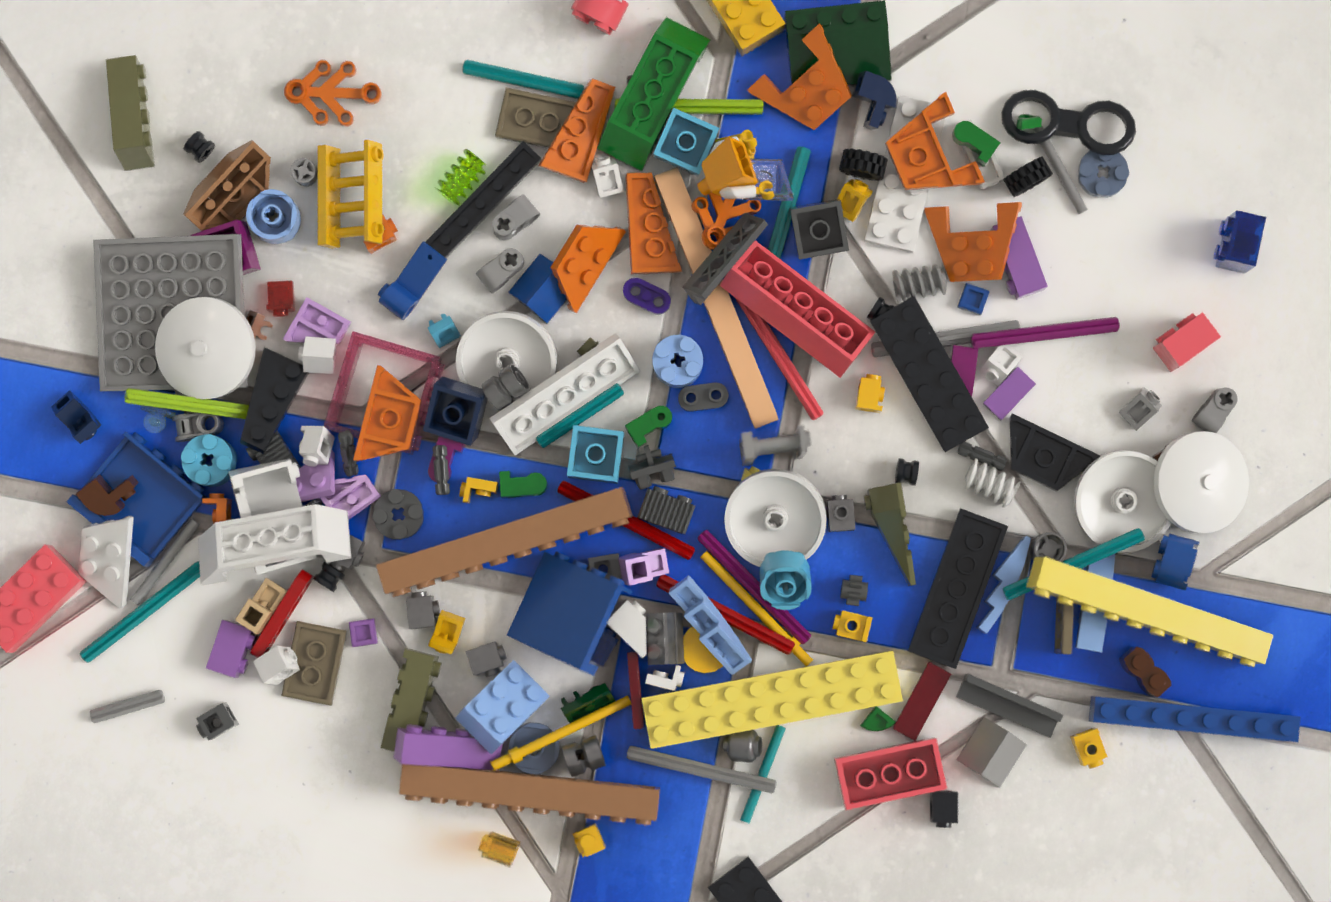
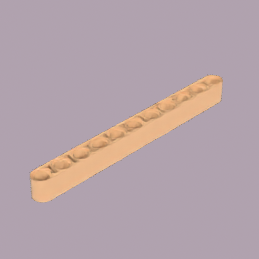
(718, 302)

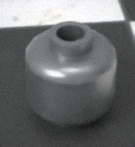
(743, 746)

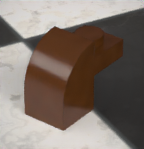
(103, 499)

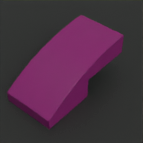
(965, 362)

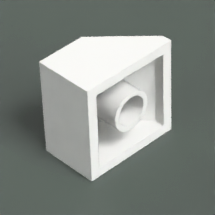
(631, 626)

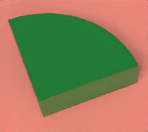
(1028, 121)
(877, 720)

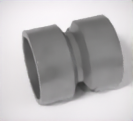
(503, 388)
(1048, 545)
(592, 752)

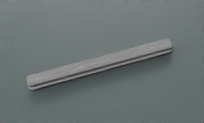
(954, 337)
(701, 769)

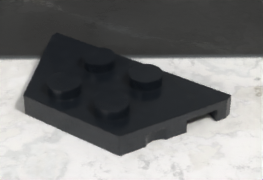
(1045, 455)

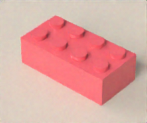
(35, 595)
(890, 773)

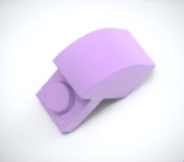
(643, 566)

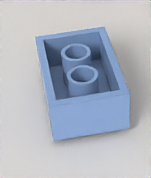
(502, 707)

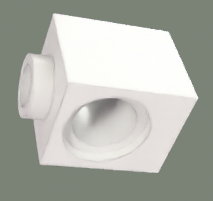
(277, 665)

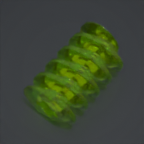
(462, 176)

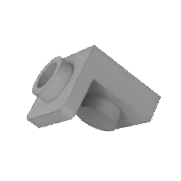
(1141, 408)

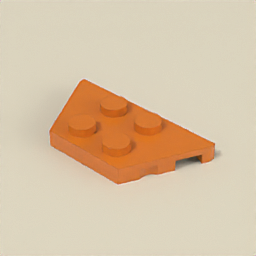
(584, 260)
(388, 418)

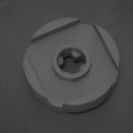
(400, 528)

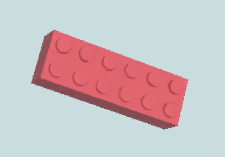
(797, 308)

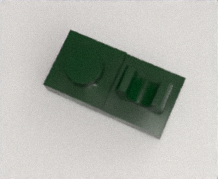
(591, 701)

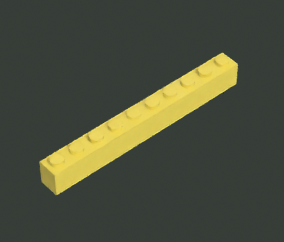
(1150, 611)

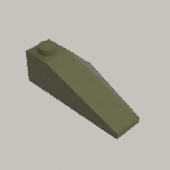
(888, 513)

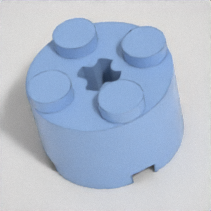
(282, 228)
(686, 349)

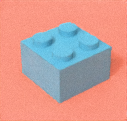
(685, 142)
(595, 454)

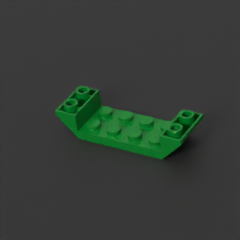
(652, 93)

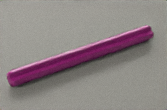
(1045, 332)
(751, 585)

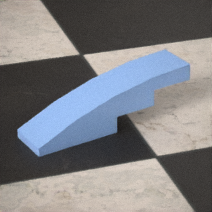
(1006, 574)
(711, 625)
(1093, 626)

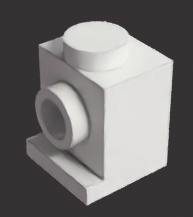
(316, 445)

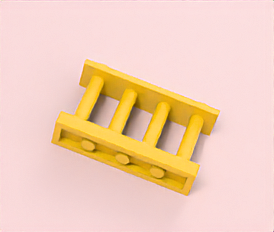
(329, 194)

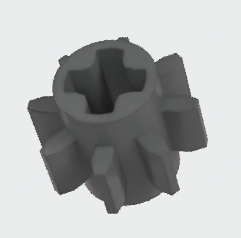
(854, 590)

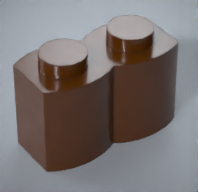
(1149, 677)

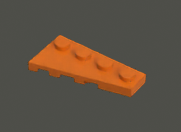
(579, 136)

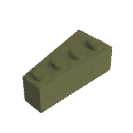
(129, 112)
(413, 693)

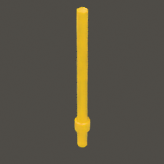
(754, 606)
(516, 754)

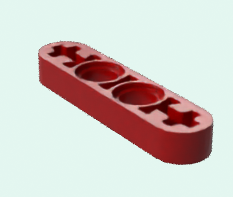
(282, 613)

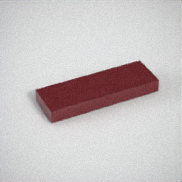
(635, 690)
(921, 701)

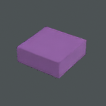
(363, 632)

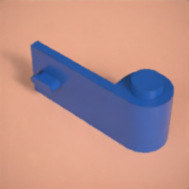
(412, 282)

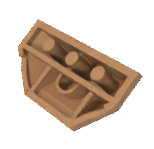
(229, 187)

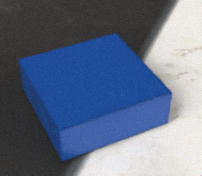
(973, 299)

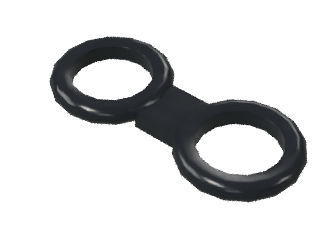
(1068, 122)

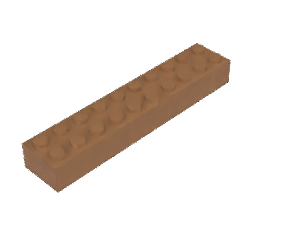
(508, 539)
(530, 791)

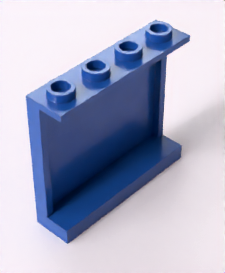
(161, 498)
(566, 610)

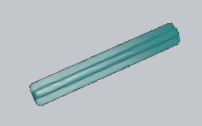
(580, 415)

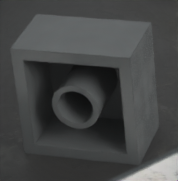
(819, 229)

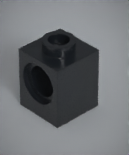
(944, 808)

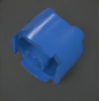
(1176, 561)

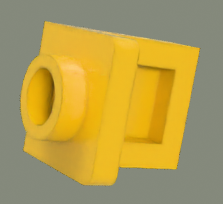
(447, 632)

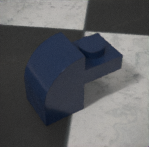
(878, 93)
(76, 417)

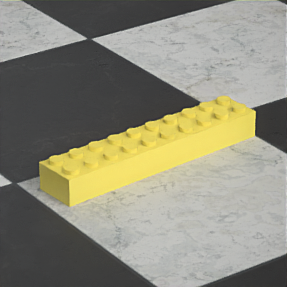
(772, 699)

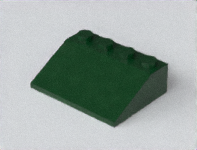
(855, 34)

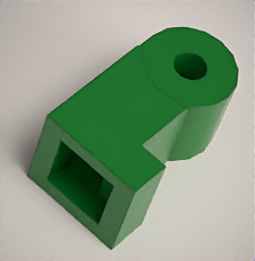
(976, 139)
(656, 418)
(532, 485)

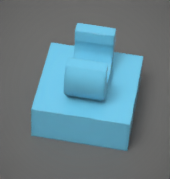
(443, 331)

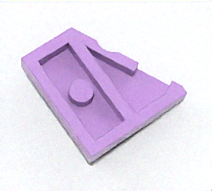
(316, 321)

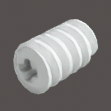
(991, 483)

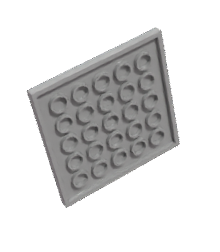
(138, 287)

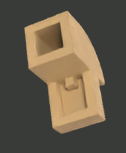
(260, 609)

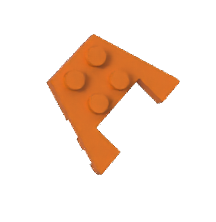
(813, 94)
(919, 154)
(974, 253)

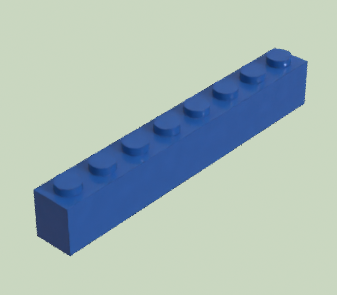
(1194, 719)

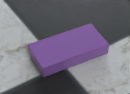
(1009, 393)

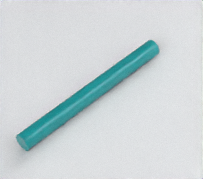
(763, 772)

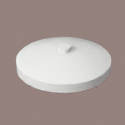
(505, 340)
(205, 348)
(1201, 482)
(1119, 496)
(774, 514)

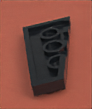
(272, 396)

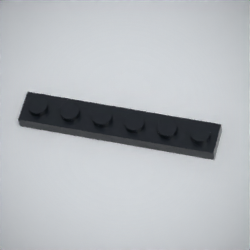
(484, 200)

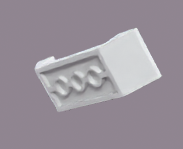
(273, 539)

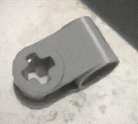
(518, 215)
(497, 273)
(1212, 413)
(193, 425)

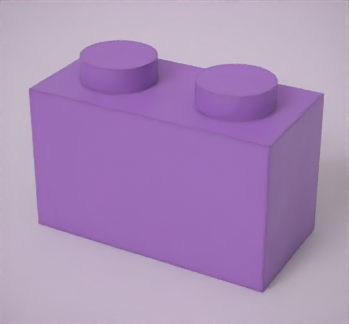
(231, 649)

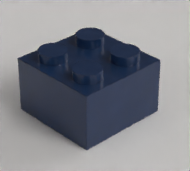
(455, 411)

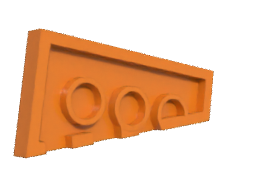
(649, 235)

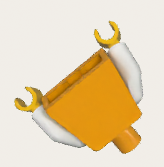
(731, 171)

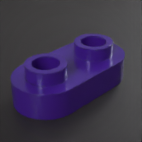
(647, 296)

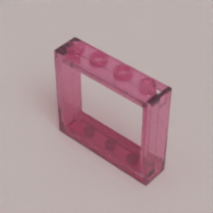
(346, 376)

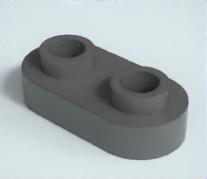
(703, 397)

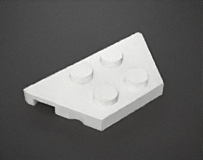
(106, 558)

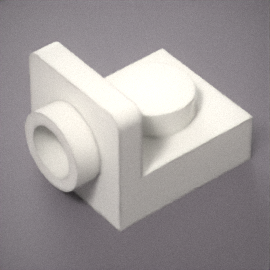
(607, 176)
(1000, 364)
(661, 680)

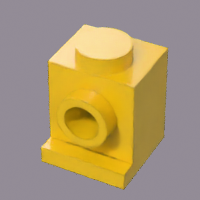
(870, 394)
(860, 633)
(1082, 741)
(589, 840)

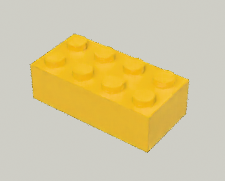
(748, 21)

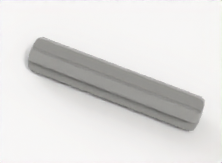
(127, 706)

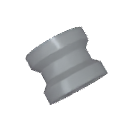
(300, 169)

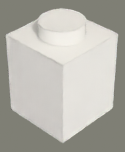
(318, 355)

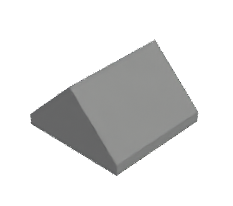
(991, 751)

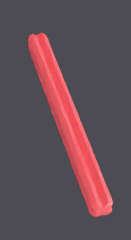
(783, 362)

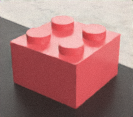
(1191, 338)

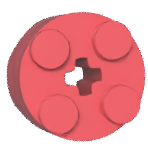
(604, 13)

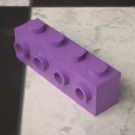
(441, 748)

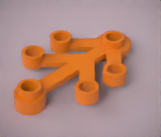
(328, 92)
(724, 211)

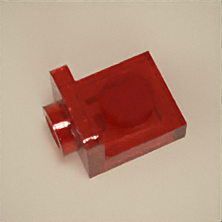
(280, 298)

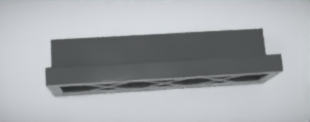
(724, 257)
(1008, 705)

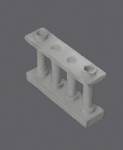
(752, 447)

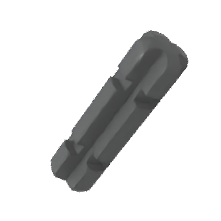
(347, 453)
(983, 456)
(441, 470)

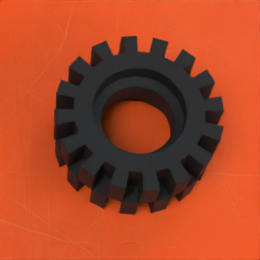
(863, 164)
(1028, 176)

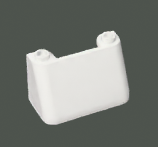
(267, 490)

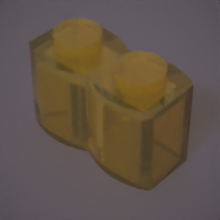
(499, 848)

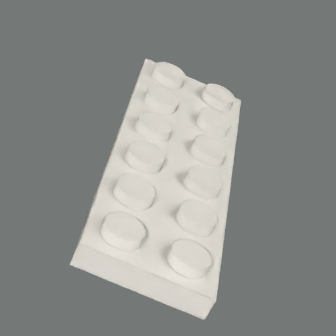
(897, 211)
(564, 393)

